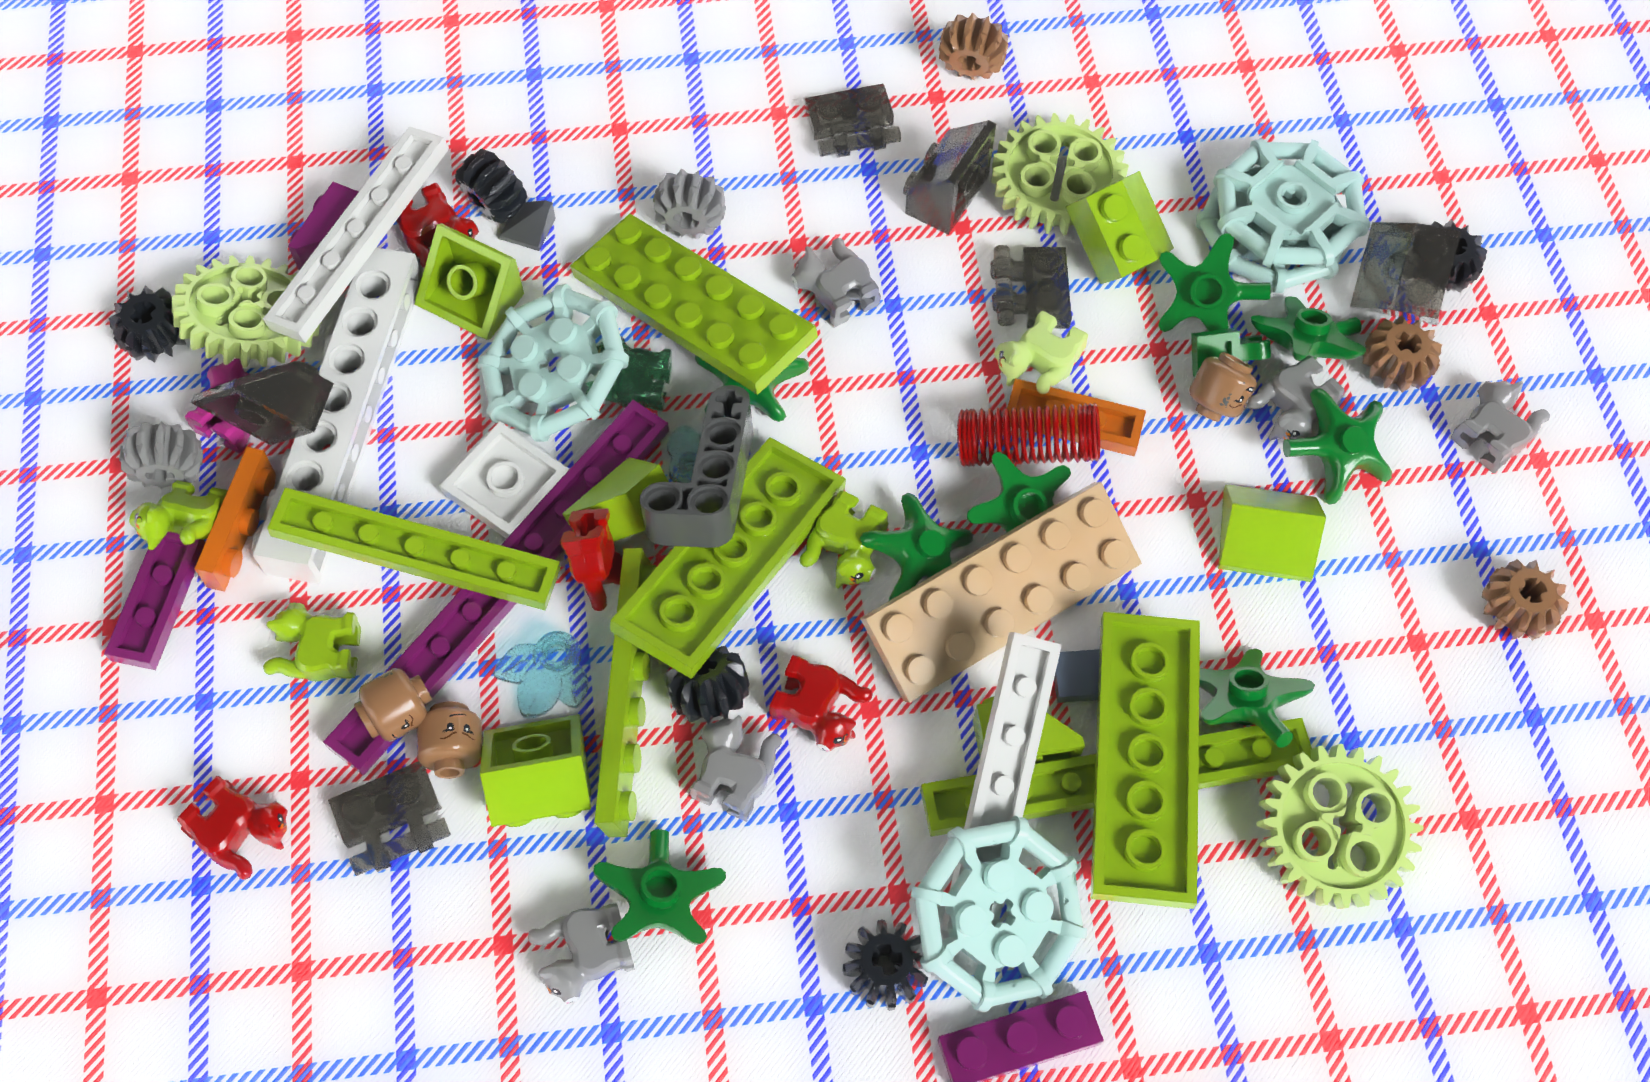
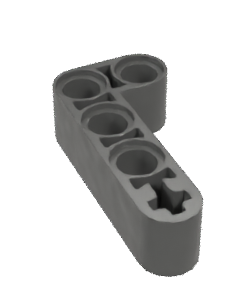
(708, 507)

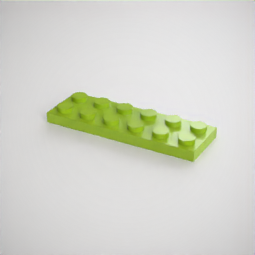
(695, 303)
(704, 591)
(1147, 761)

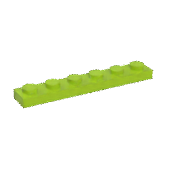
(414, 548)
(624, 713)

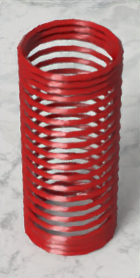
(979, 429)

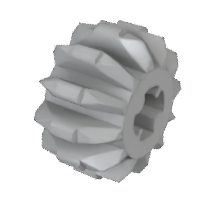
(689, 203)
(160, 454)

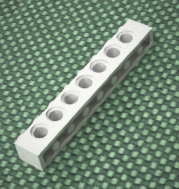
(396, 280)

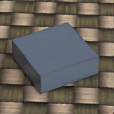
(1077, 676)

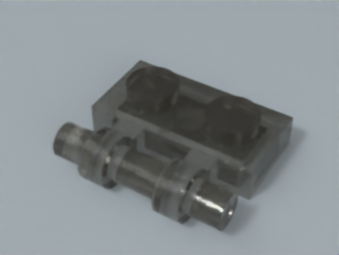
(852, 112)
(1044, 281)
(384, 806)

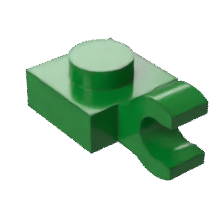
(1227, 340)

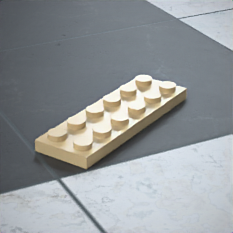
(1001, 590)

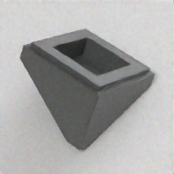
(530, 225)

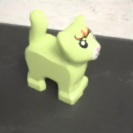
(1042, 351)

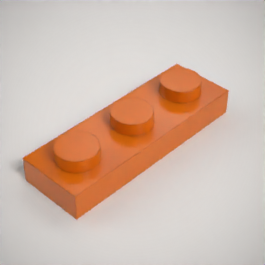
(1119, 423)
(236, 520)

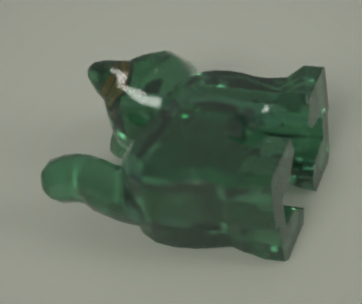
(637, 379)

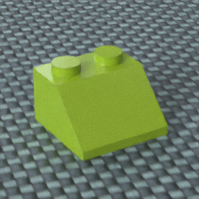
(1120, 228)
(535, 771)

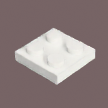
(503, 479)

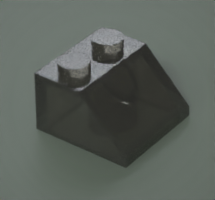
(950, 176)
(1406, 270)
(272, 402)

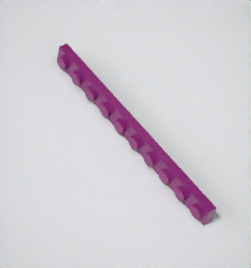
(473, 615)

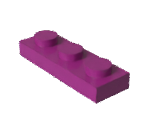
(154, 603)
(1021, 1039)

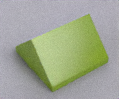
(468, 282)
(1270, 533)

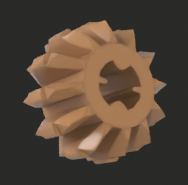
(973, 46)
(1402, 354)
(1525, 599)

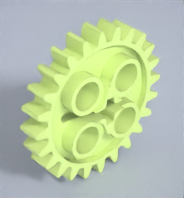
(1028, 164)
(227, 307)
(1382, 841)

